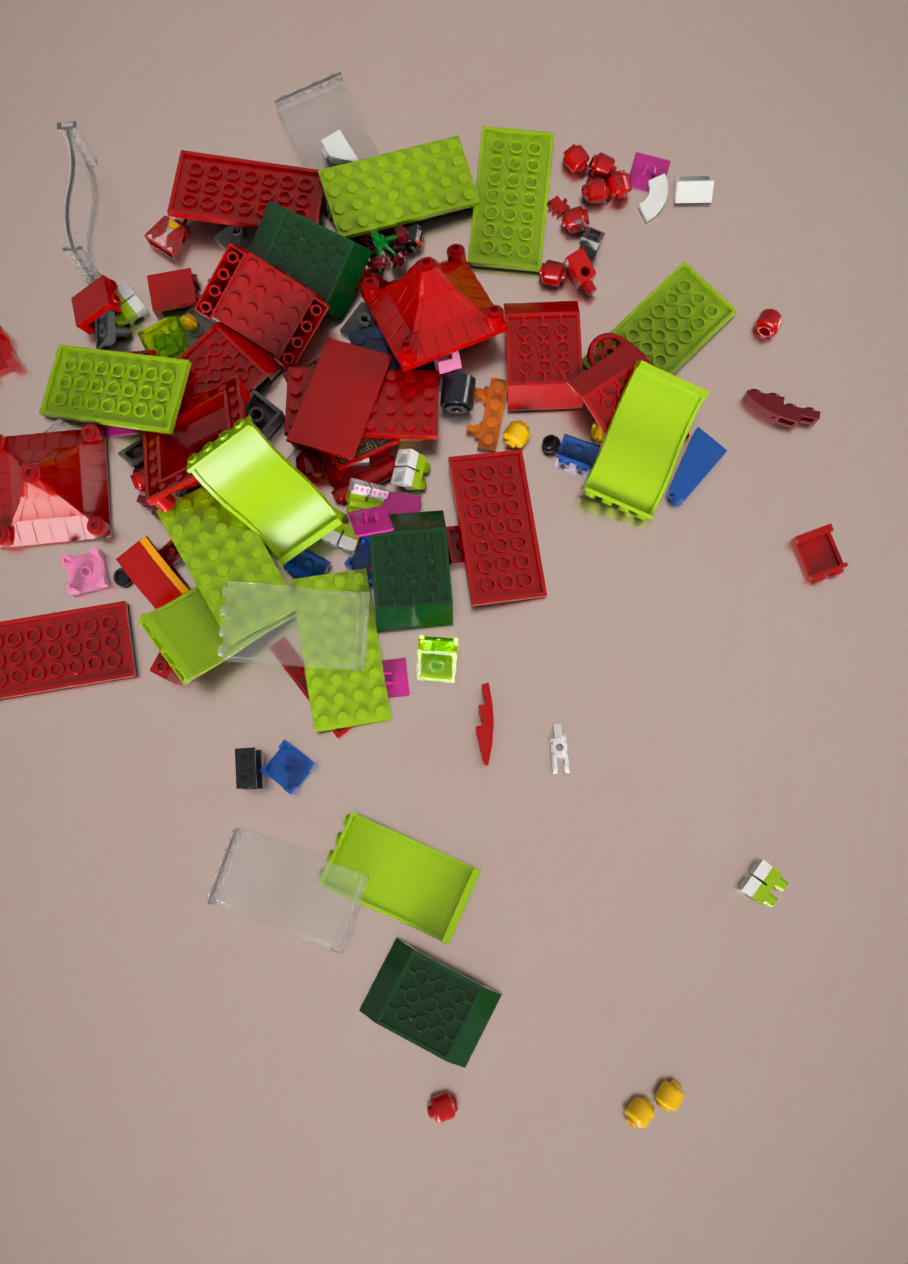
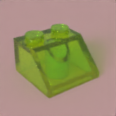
(165, 337)
(437, 659)

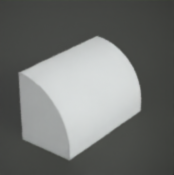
(693, 188)

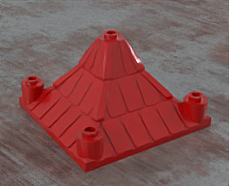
(433, 309)
(197, 423)
(54, 488)

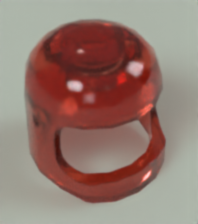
(308, 463)

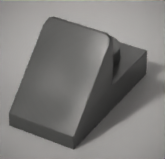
(591, 241)
(133, 454)

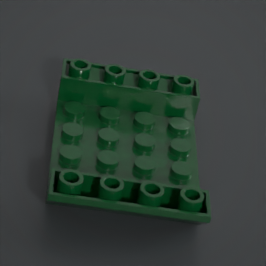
(311, 255)
(412, 572)
(429, 1004)

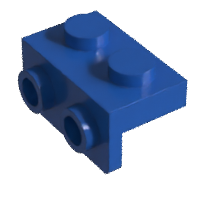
(577, 452)
(307, 565)

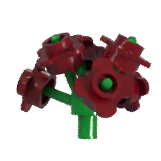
(390, 243)

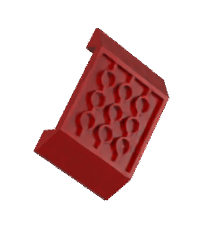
(262, 304)
(222, 354)
(542, 354)
(605, 382)

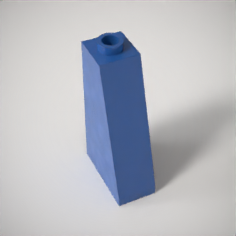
(695, 464)

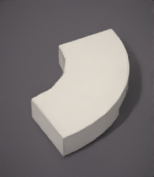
(656, 198)

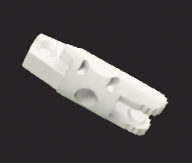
(560, 739)

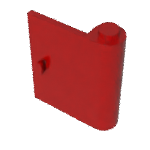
(380, 470)

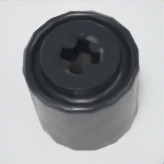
(458, 393)

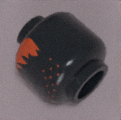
(416, 238)

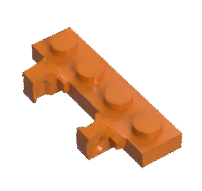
(489, 429)

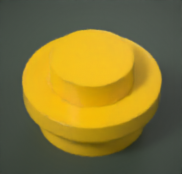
(189, 322)

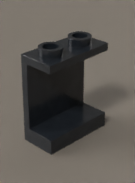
(248, 766)

